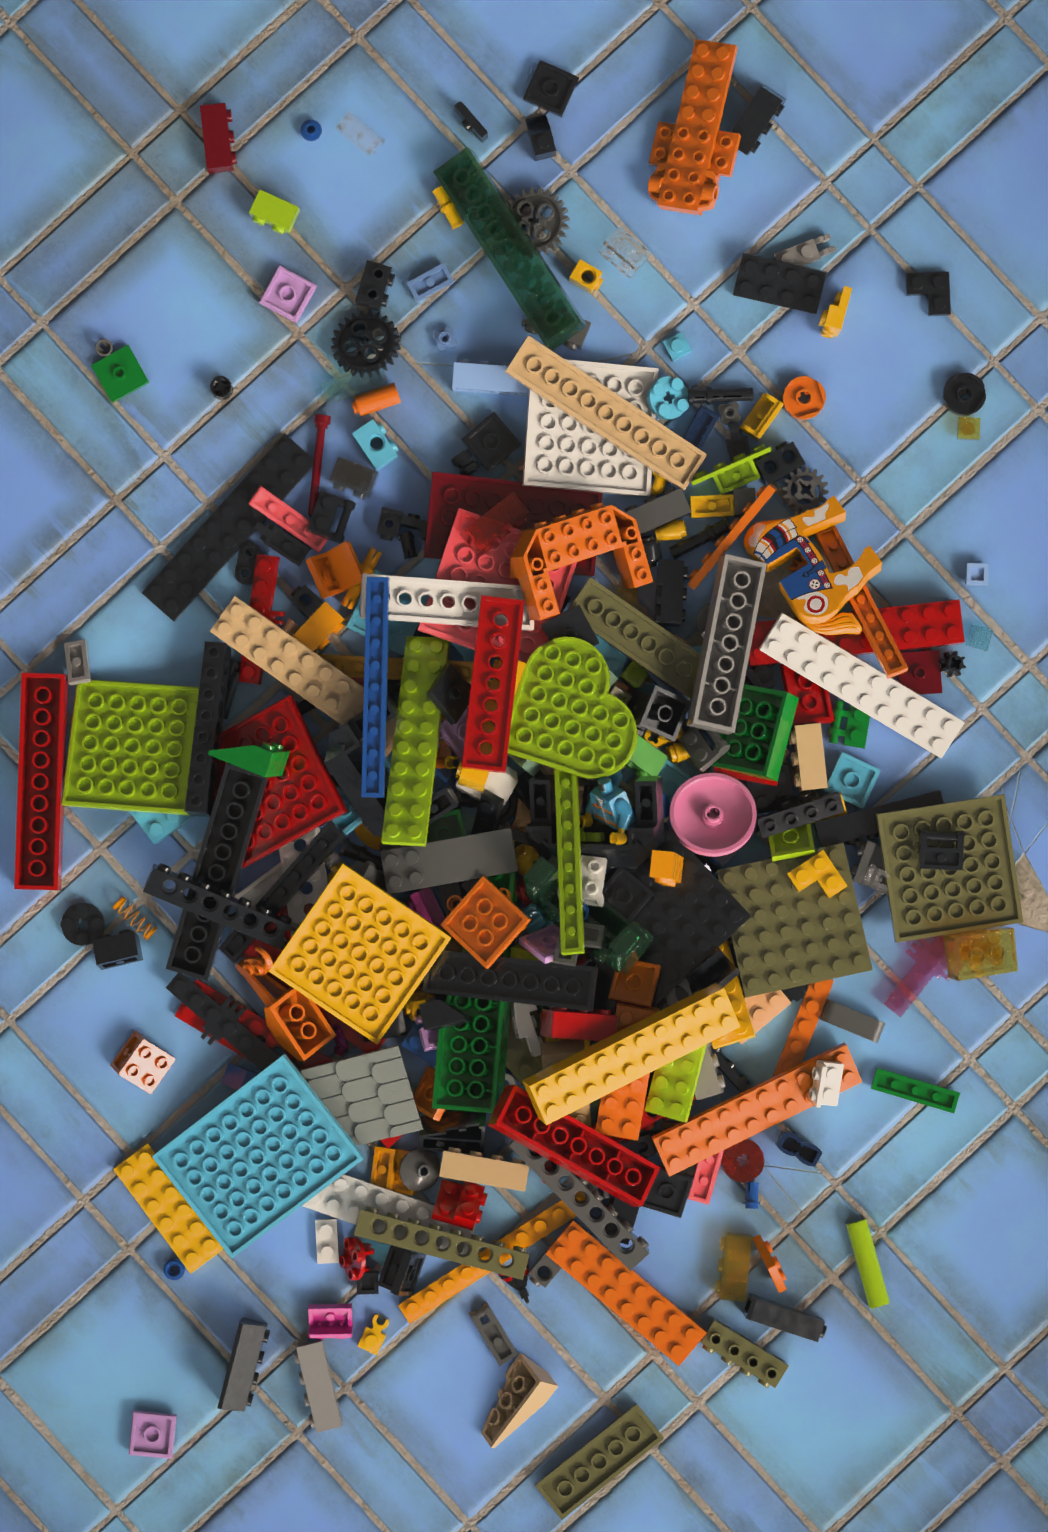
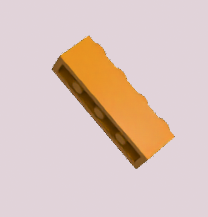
(319, 627)
(666, 867)

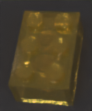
(980, 953)

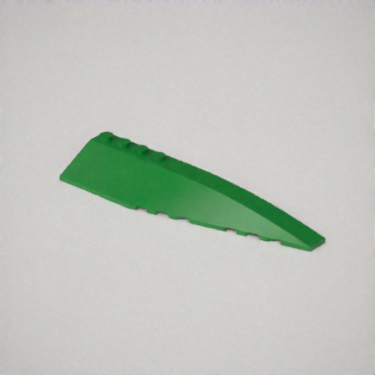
(474, 1054)

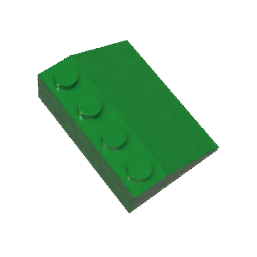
(760, 733)

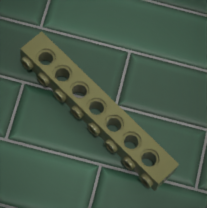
(366, 1230)

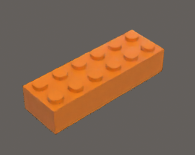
(622, 1110)

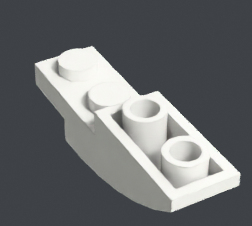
(525, 1025)

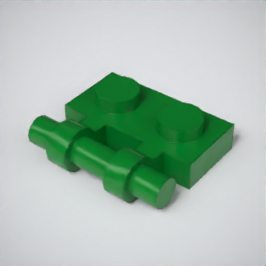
(856, 726)

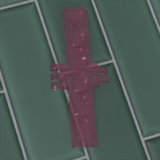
(929, 962)

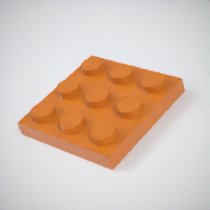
(485, 922)

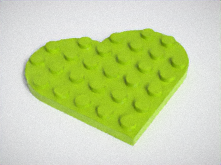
(567, 714)

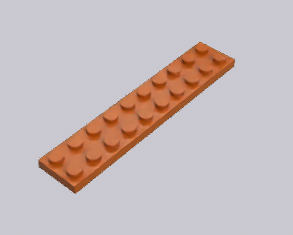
(747, 1113)

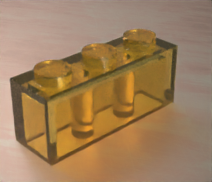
(734, 1266)

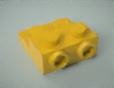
(833, 317)

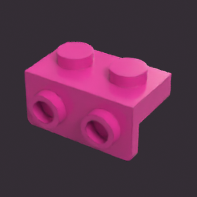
(427, 906)
(330, 1321)

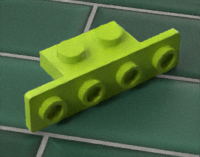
(735, 473)

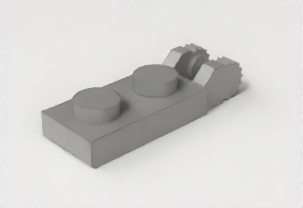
(805, 252)

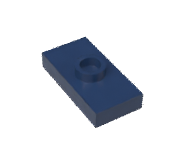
(700, 427)

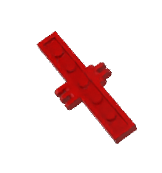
(262, 601)

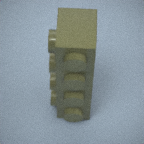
(744, 1353)

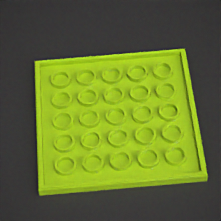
(130, 746)

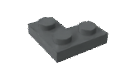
(592, 938)

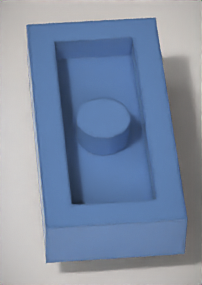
(430, 282)

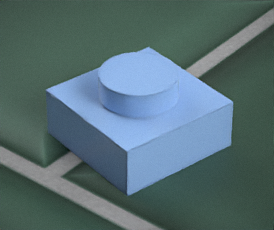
(976, 574)

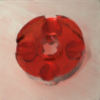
(748, 1171)

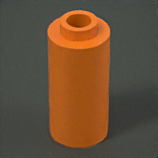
(376, 400)

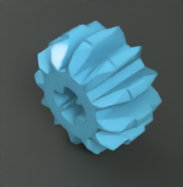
(537, 921)

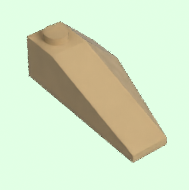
(523, 1394)

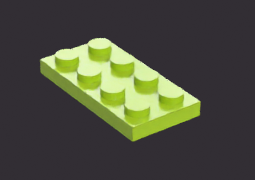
(675, 1086)

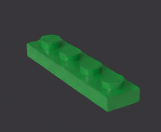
(915, 1090)

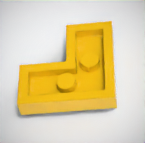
(818, 869)

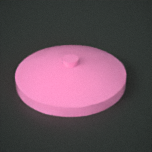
(712, 814)

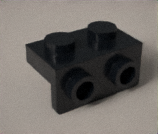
(711, 970)

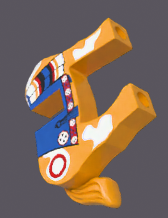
(812, 591)

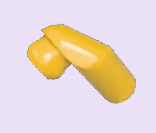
(658, 485)

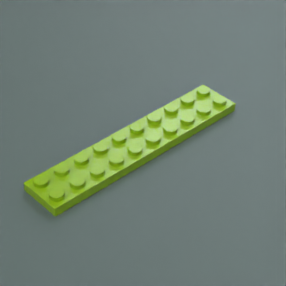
(414, 744)

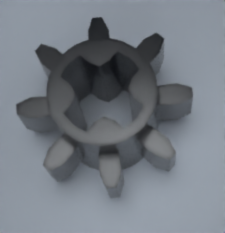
(958, 664)

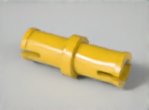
(448, 207)

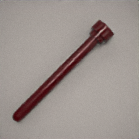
(321, 423)

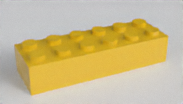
(475, 778)

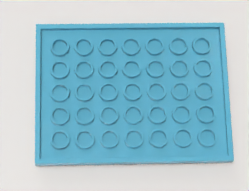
(258, 1156)

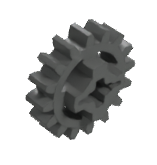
(798, 482)

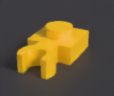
(373, 1337)

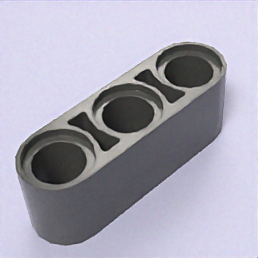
(852, 1021)

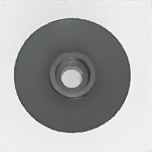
(411, 1167)

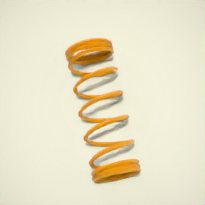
(120, 903)

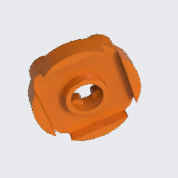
(809, 387)

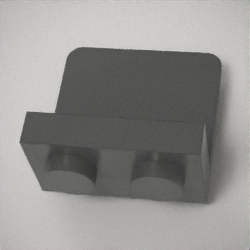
(868, 854)

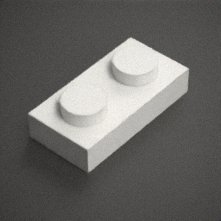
(327, 1241)

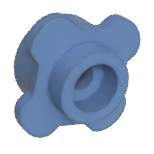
(450, 342)

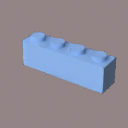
(485, 379)

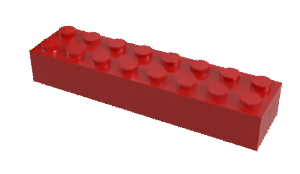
(575, 1148)

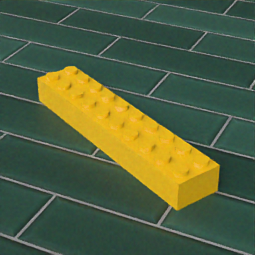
(631, 1053)

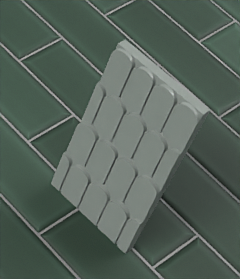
(367, 1094)

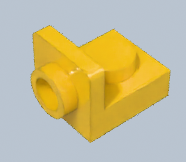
(412, 1004)

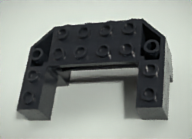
(344, 763)
(642, 835)

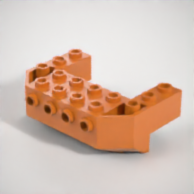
(572, 540)

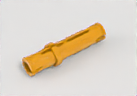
(367, 567)

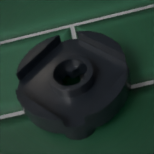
(964, 406)
(70, 924)

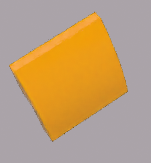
(386, 1169)

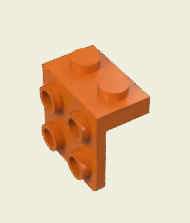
(335, 570)

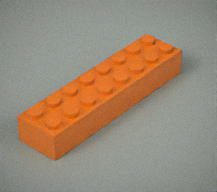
(625, 1292)

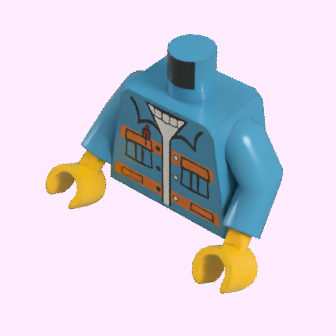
(610, 806)

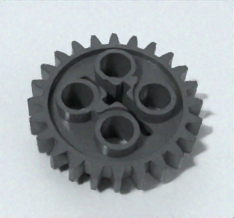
(553, 223)

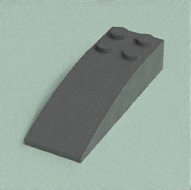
(449, 861)

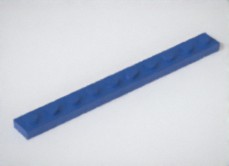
(375, 687)

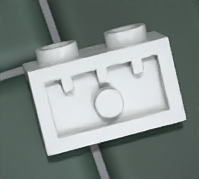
(826, 1083)

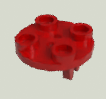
(353, 1257)

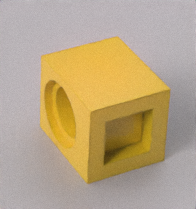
(582, 268)

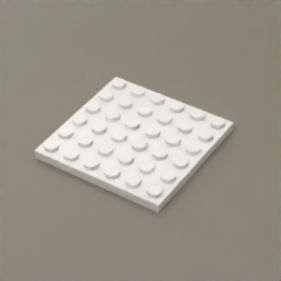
(573, 457)

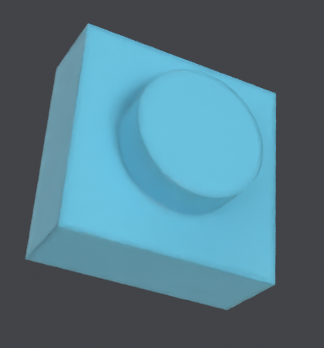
(677, 346)

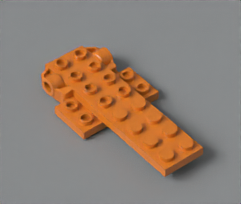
(694, 150)

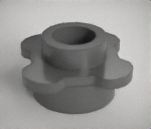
(724, 409)

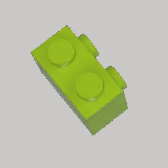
(274, 212)

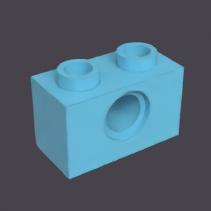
(377, 457)

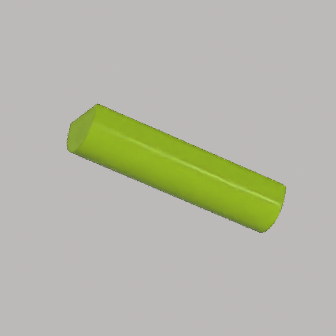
(867, 1263)

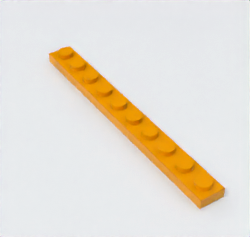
(465, 1275)

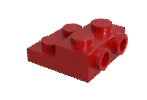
(459, 1204)

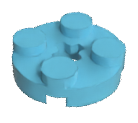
(678, 394)

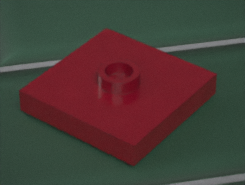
(923, 672)

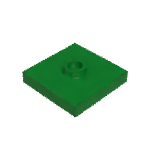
(120, 373)

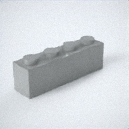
(319, 1386)

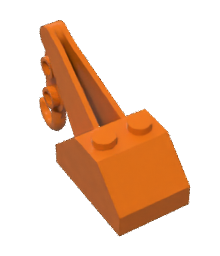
(291, 1016)

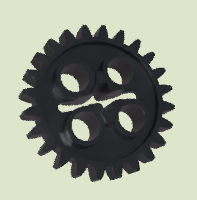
(374, 327)

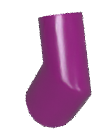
(340, 1041)

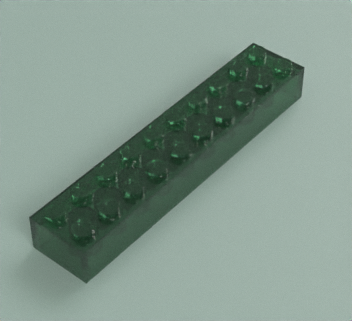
(510, 248)

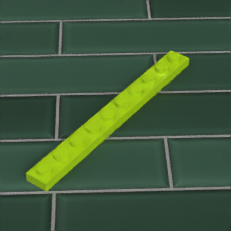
(569, 863)

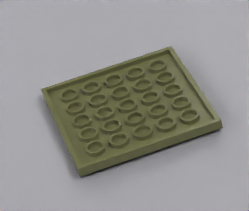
(950, 901)
(793, 933)

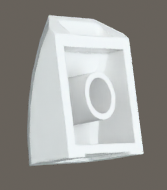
(497, 783)

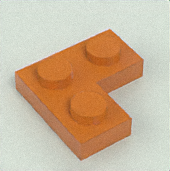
(771, 1263)

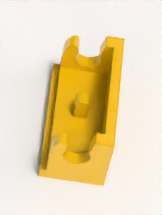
(761, 416)

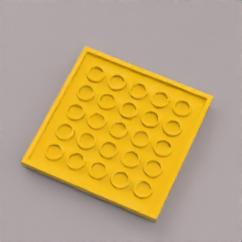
(360, 953)

